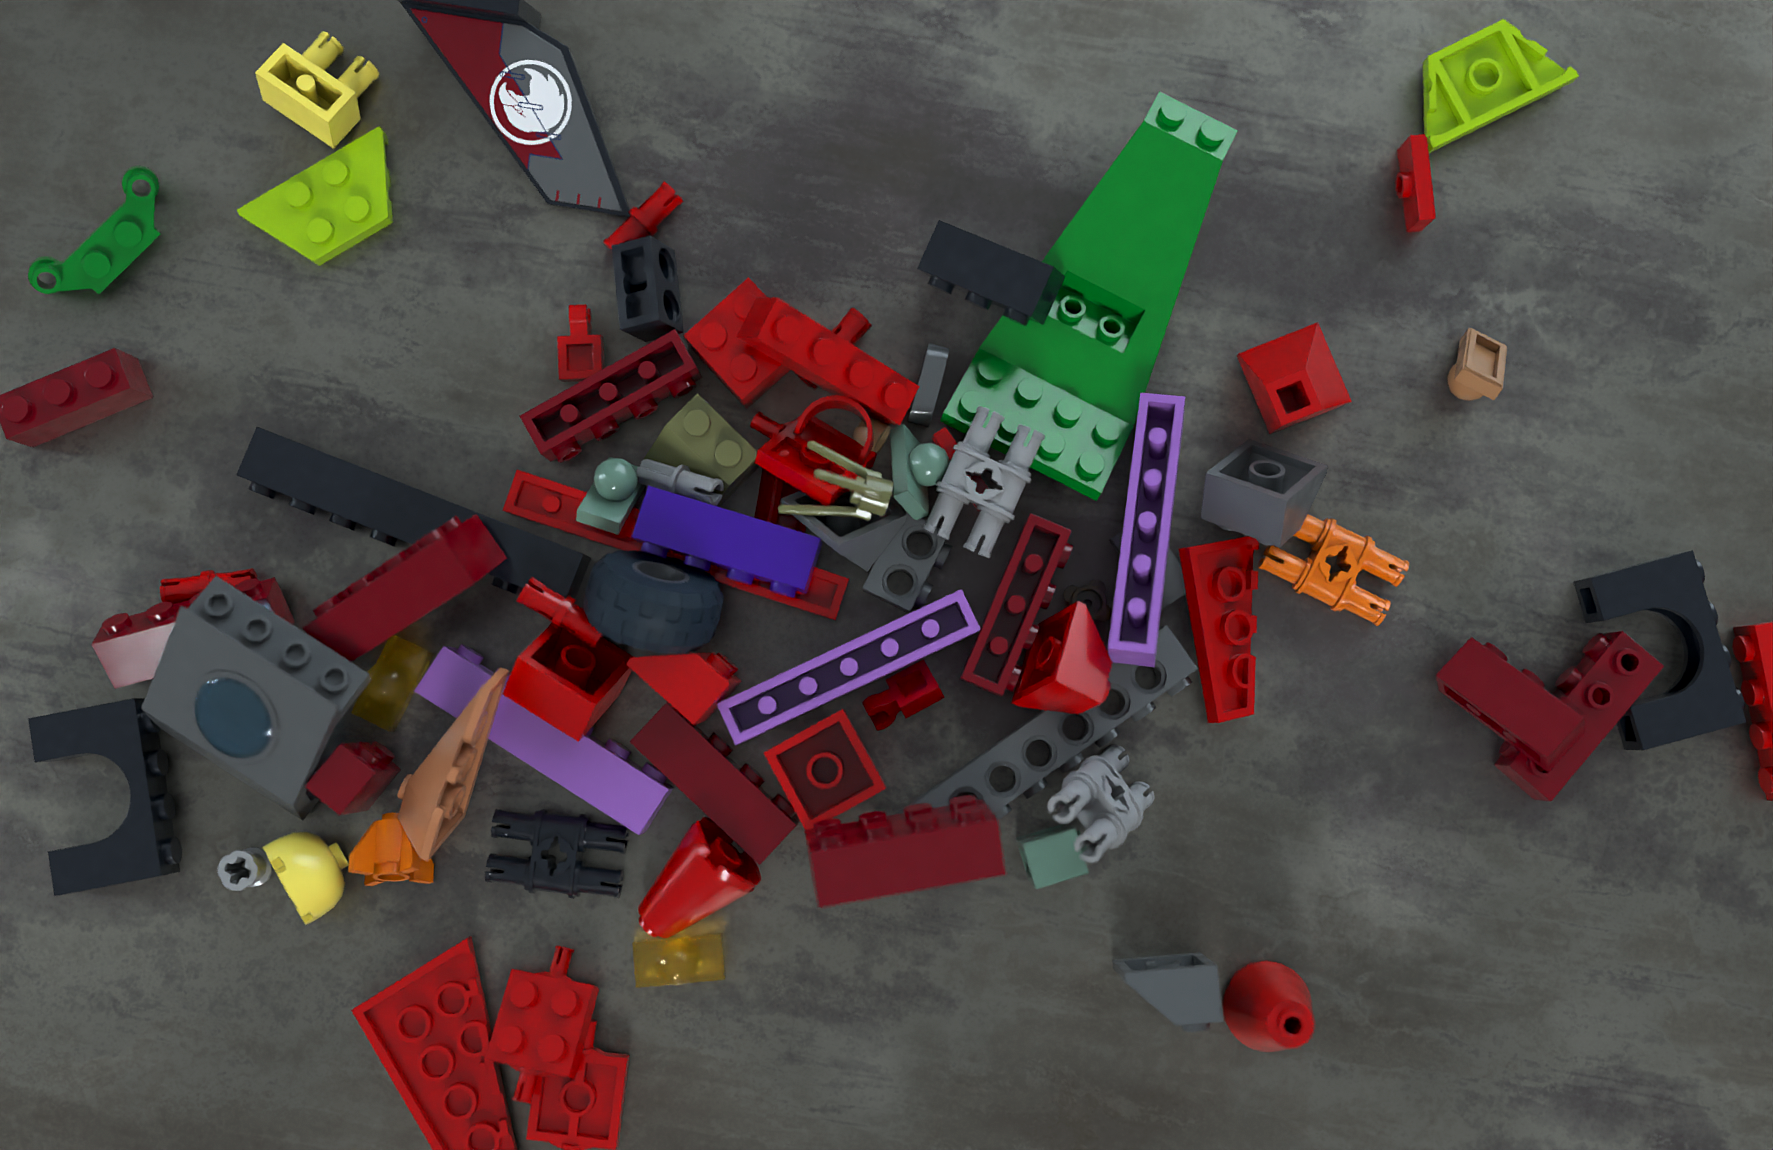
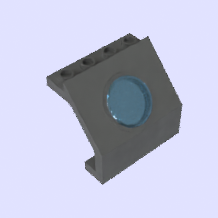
(251, 693)

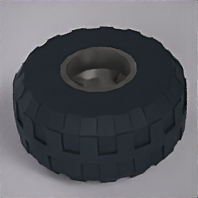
(652, 602)

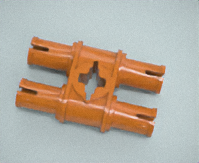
(1338, 588)

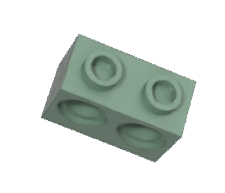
(1051, 855)

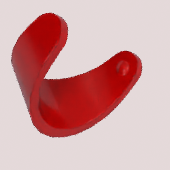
(839, 402)

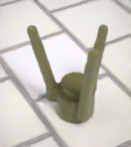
(867, 491)

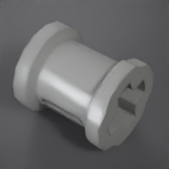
(236, 878)

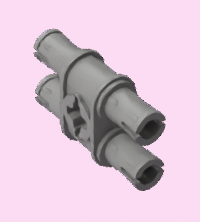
(972, 459)
(1101, 802)

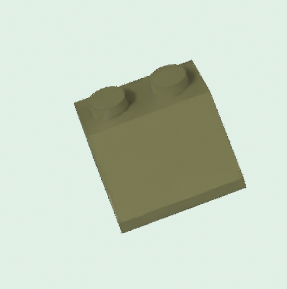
(706, 445)

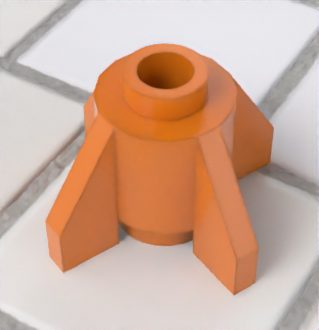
(388, 855)

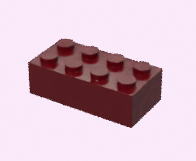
(405, 587)
(904, 851)

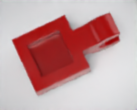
(579, 353)
(907, 692)

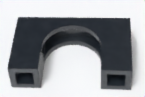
(1704, 692)
(146, 839)

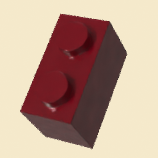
(354, 777)

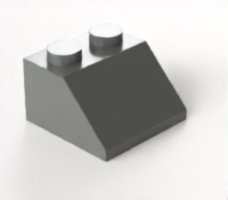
(1261, 492)
(1177, 986)

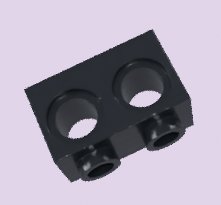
(647, 288)

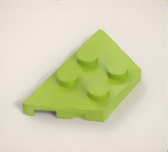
(1484, 81)
(329, 202)

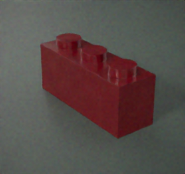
(73, 398)
(1511, 703)

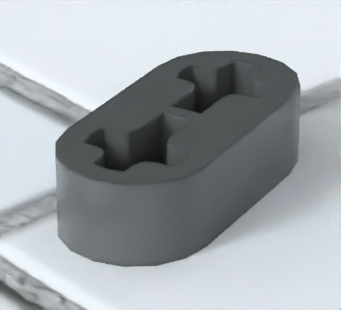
(929, 382)

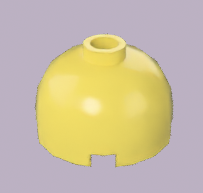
(308, 872)

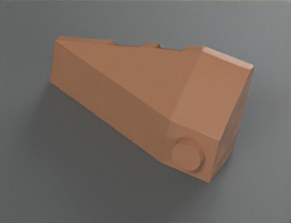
(442, 786)

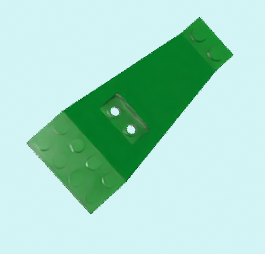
(1121, 275)

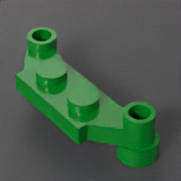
(109, 246)

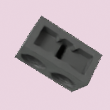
(899, 559)

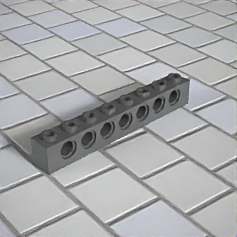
(1171, 672)

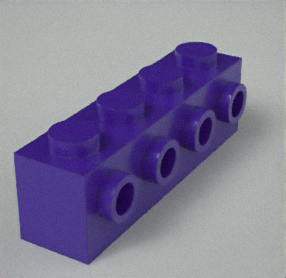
(726, 540)

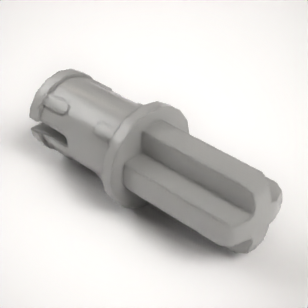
(679, 481)

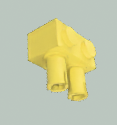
(309, 94)

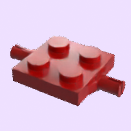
(792, 461)
(542, 1024)
(584, 1109)

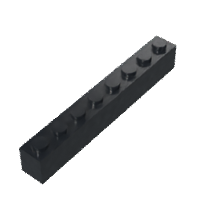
(397, 510)

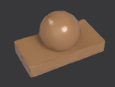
(1478, 367)

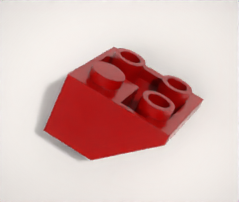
(1293, 378)

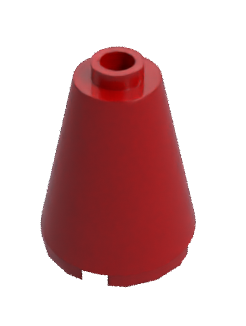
(697, 881)
(1268, 1007)

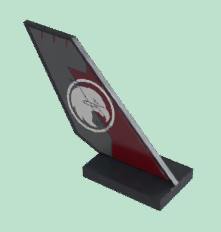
(527, 95)

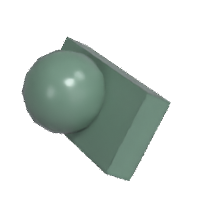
(914, 469)
(611, 495)

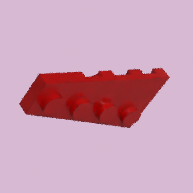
(1220, 609)

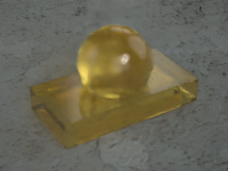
(392, 683)
(679, 960)

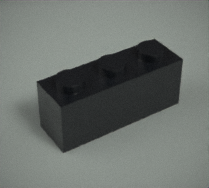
(990, 274)

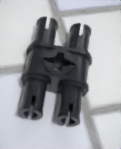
(540, 870)

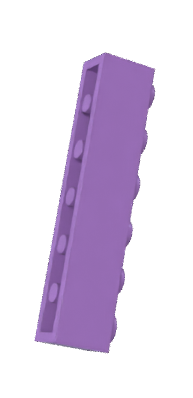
(1146, 530)
(848, 667)
(587, 768)

